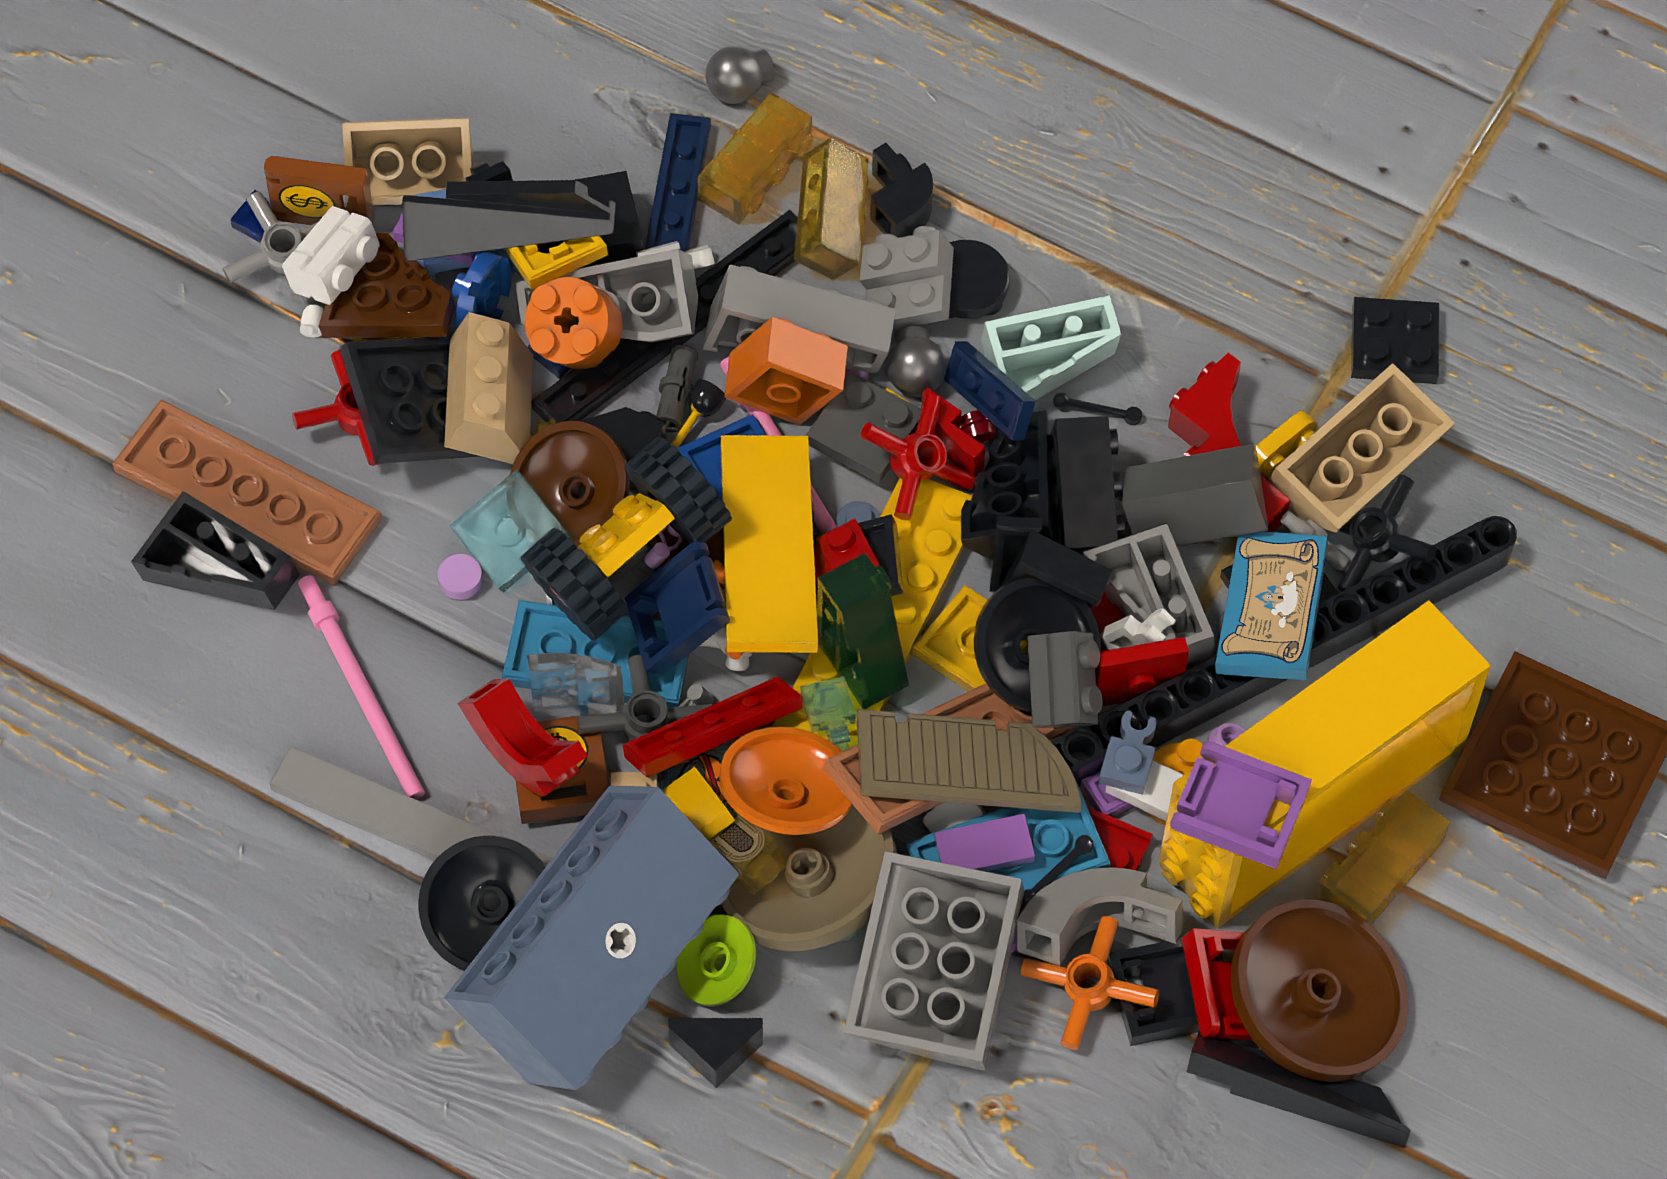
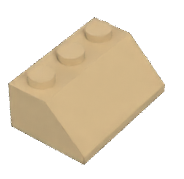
(488, 389)

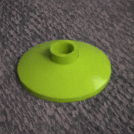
(702, 961)

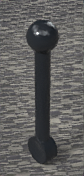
(1132, 415)
(1082, 846)

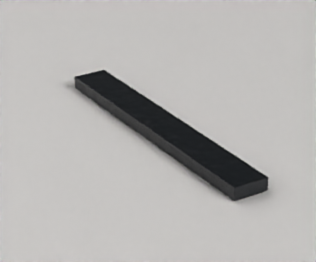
(588, 389)

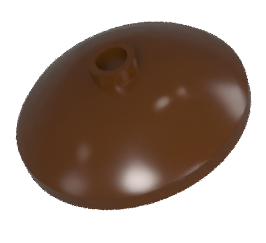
(570, 457)

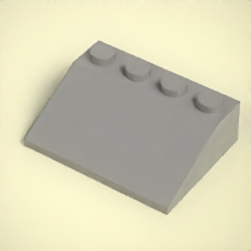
(935, 960)

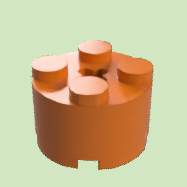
(583, 344)

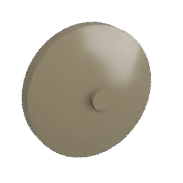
(820, 892)

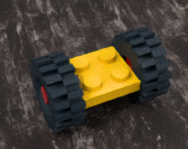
(669, 495)

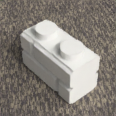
(331, 255)

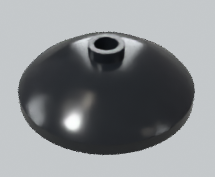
(1007, 619)
(455, 890)

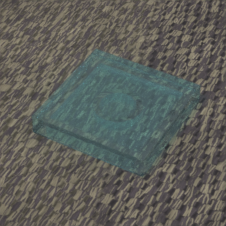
(504, 528)

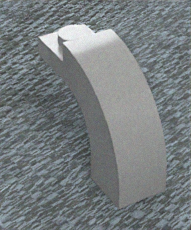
(1079, 900)

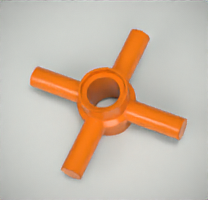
(1089, 998)

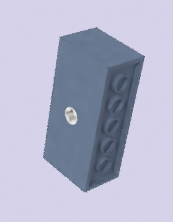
(593, 937)

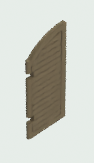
(962, 762)

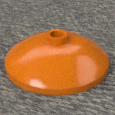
(780, 781)

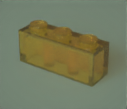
(755, 158)
(831, 209)
(1385, 857)

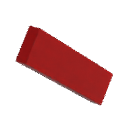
(712, 726)

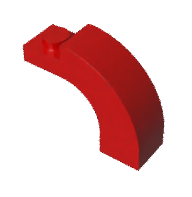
(519, 740)

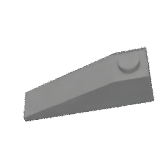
(651, 291)

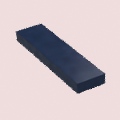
(678, 181)

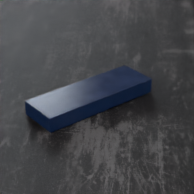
(989, 390)

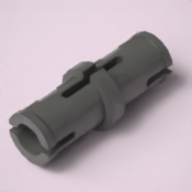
(676, 386)

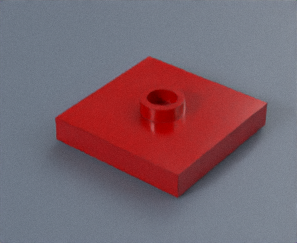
(1139, 668)

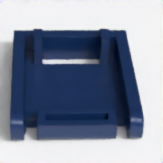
(688, 604)

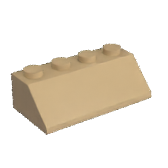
(1360, 450)

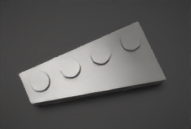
(751, 298)

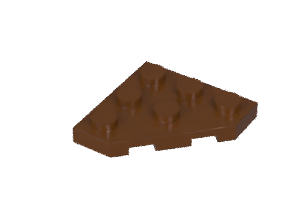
(389, 300)

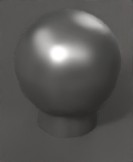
(737, 73)
(915, 362)

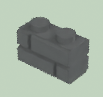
(1064, 679)

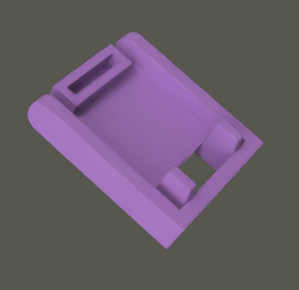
(1232, 800)

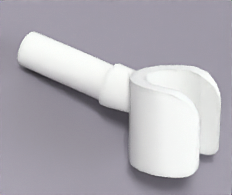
(310, 321)

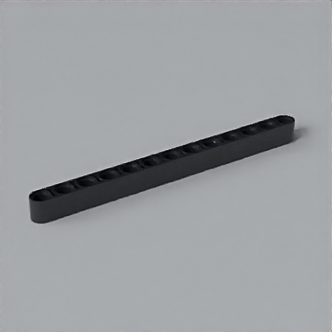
(1330, 632)

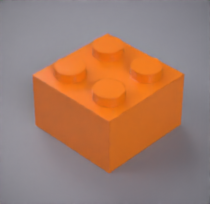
(786, 370)

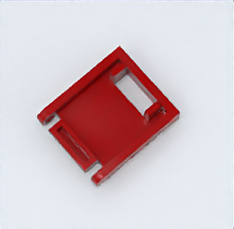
(1212, 983)

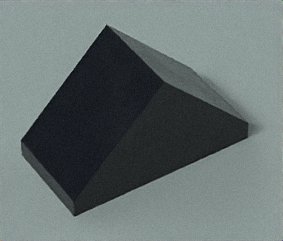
(715, 1044)

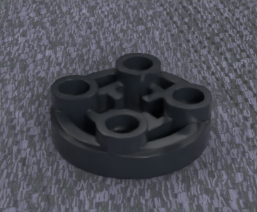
(977, 280)

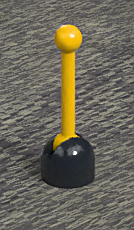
(703, 401)

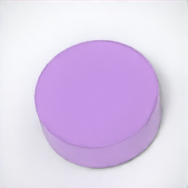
(459, 576)

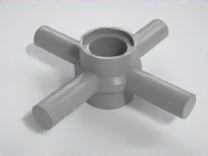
(274, 234)

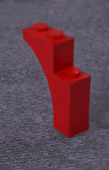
(1206, 423)

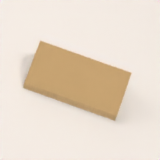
(409, 155)

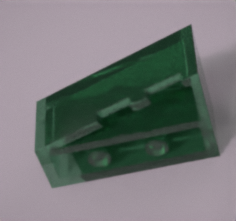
(861, 630)

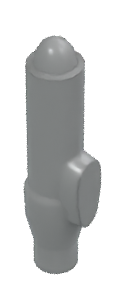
(1296, 525)

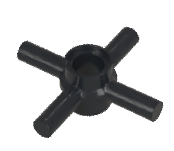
(1388, 541)

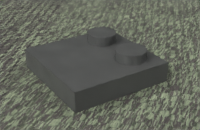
(841, 422)

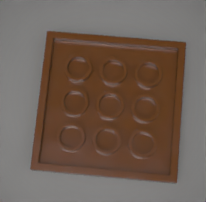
(1558, 764)

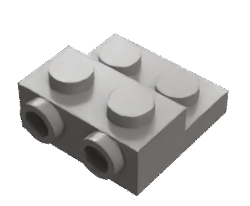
(910, 275)

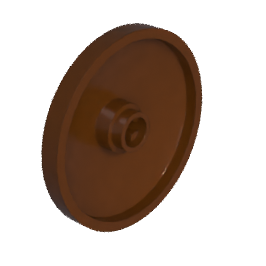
(1319, 990)

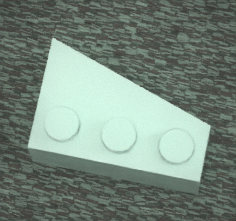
(1052, 344)

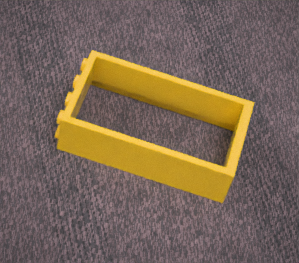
(1360, 738)

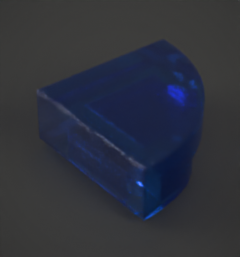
(246, 222)

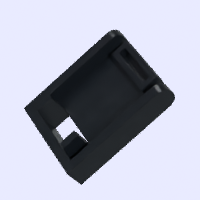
(1161, 968)

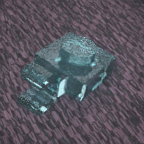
(829, 709)

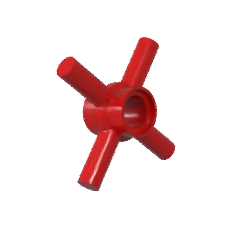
(341, 411)
(905, 460)

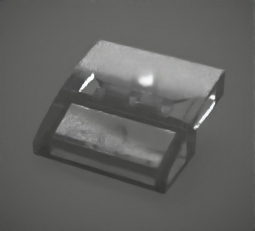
(573, 681)

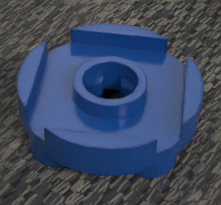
(482, 286)

